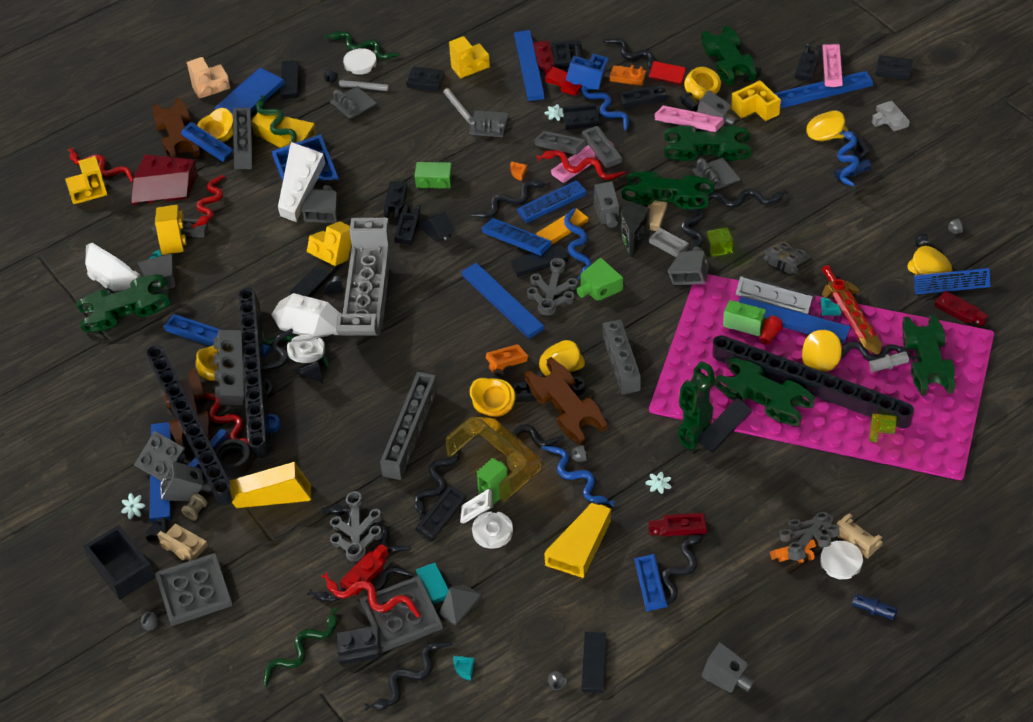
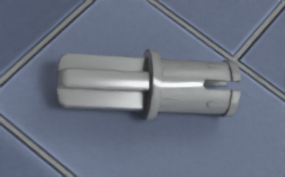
(888, 362)

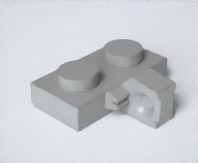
(890, 114)

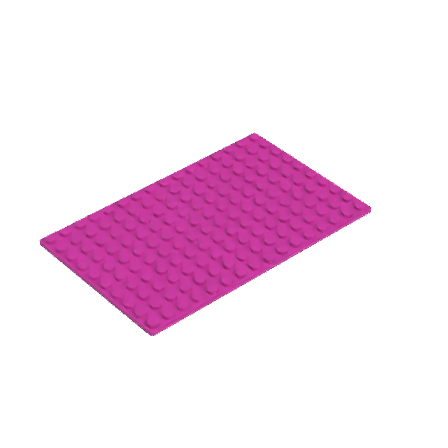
(941, 421)

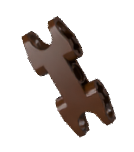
(173, 121)
(194, 392)
(573, 411)

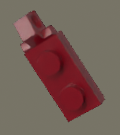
(544, 56)
(960, 309)
(678, 525)

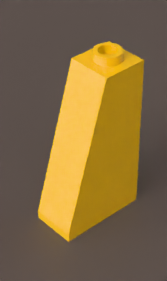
(302, 128)
(271, 487)
(579, 542)

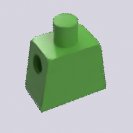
(600, 281)

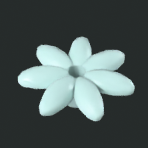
(554, 112)
(658, 482)
(132, 506)

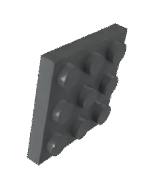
(193, 589)
(400, 623)

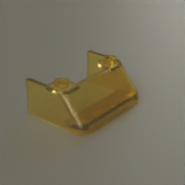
(521, 459)

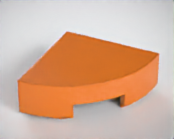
(518, 170)

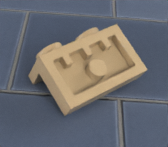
(182, 543)

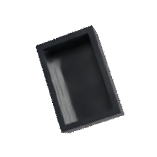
(119, 562)

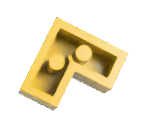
(467, 58)
(756, 99)
(88, 184)
(168, 226)
(331, 245)

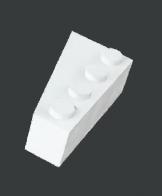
(299, 179)

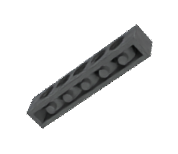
(408, 426)

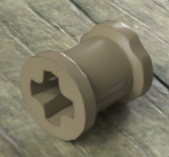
(194, 506)

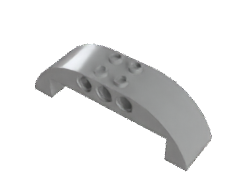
(366, 278)

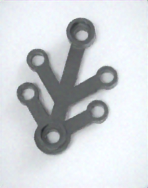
(548, 305)
(355, 502)
(821, 521)

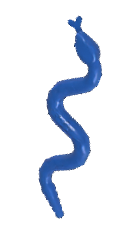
(608, 100)
(848, 158)
(576, 243)
(599, 500)

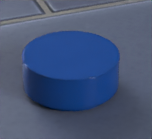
(274, 423)

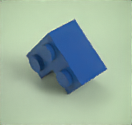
(587, 72)

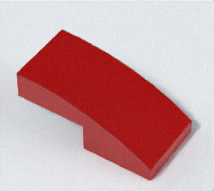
(558, 77)

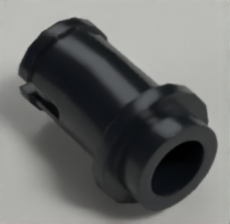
(687, 99)

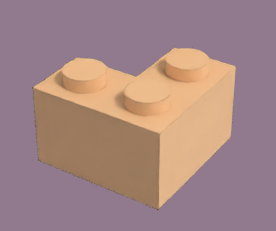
(207, 80)

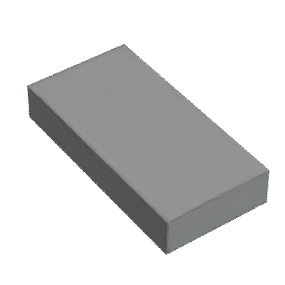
(668, 242)

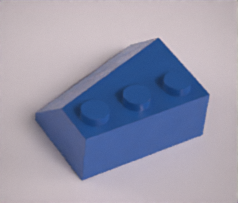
(315, 143)

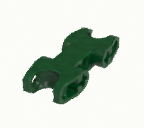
(730, 61)
(692, 143)
(679, 191)
(137, 299)
(930, 365)
(775, 397)
(696, 405)

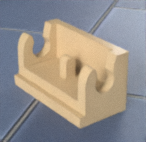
(856, 535)

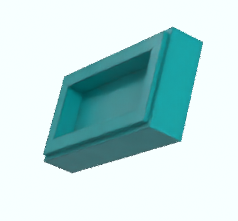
(433, 582)

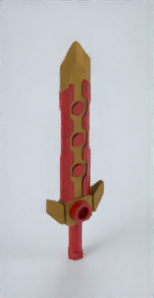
(842, 293)

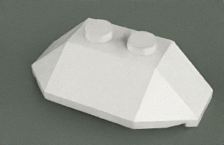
(108, 269)
(306, 316)

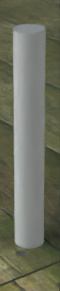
(363, 85)
(458, 105)

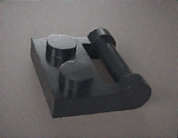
(562, 53)

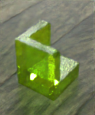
(720, 241)
(881, 424)

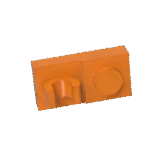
(628, 75)
(506, 357)
(782, 553)

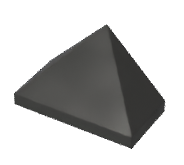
(458, 603)

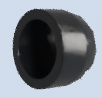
(330, 75)
(921, 240)

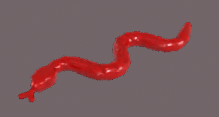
(102, 162)
(575, 169)
(208, 200)
(225, 419)
(372, 596)

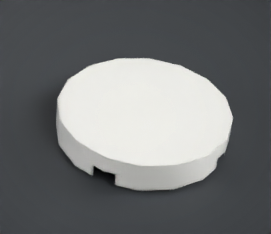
(360, 61)
(306, 348)
(492, 529)
(841, 559)

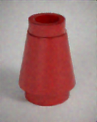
(771, 328)

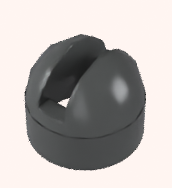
(955, 226)
(578, 454)
(152, 621)
(557, 680)

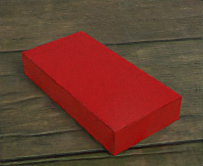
(667, 73)

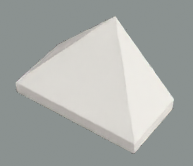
(476, 506)

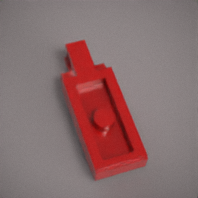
(366, 568)

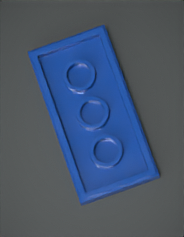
(249, 92)

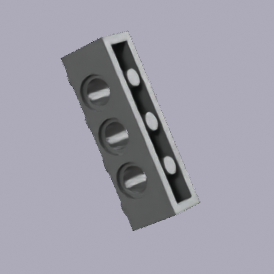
(242, 138)
(229, 341)
(621, 357)

